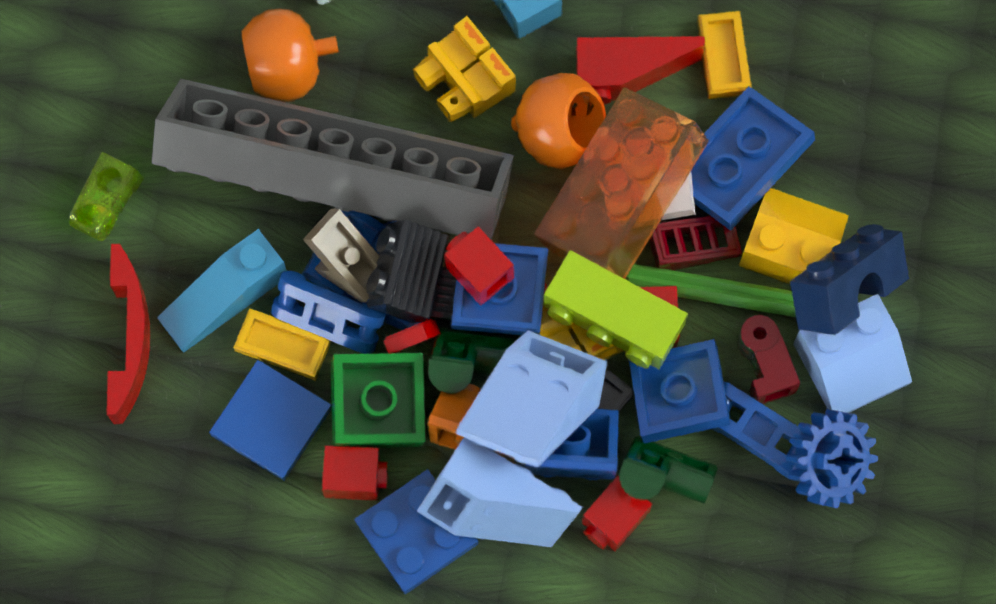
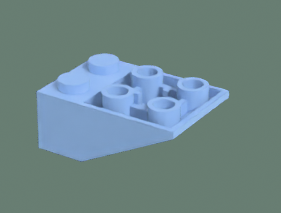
(534, 399)
(496, 500)

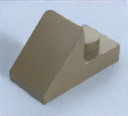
(343, 254)

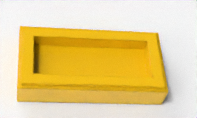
(724, 54)
(281, 344)

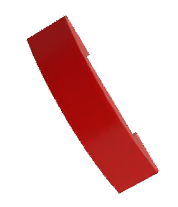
(125, 386)

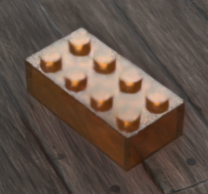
(623, 183)

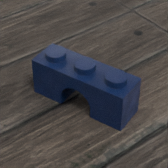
(864, 264)

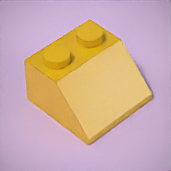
(790, 235)

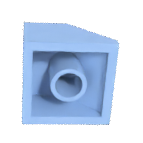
(858, 362)

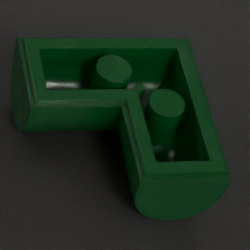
(461, 354)
(655, 466)

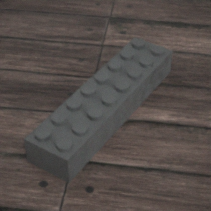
(331, 159)

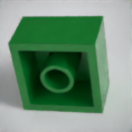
(378, 400)

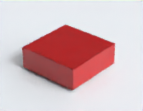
(411, 336)

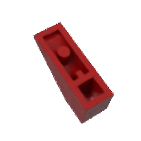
(633, 61)

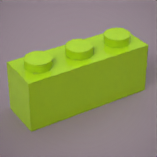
(613, 311)

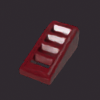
(685, 259)

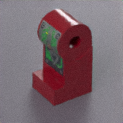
(769, 357)

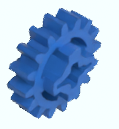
(832, 458)

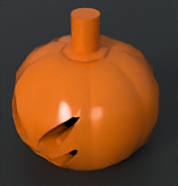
(283, 54)
(550, 124)

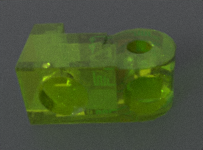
(104, 196)

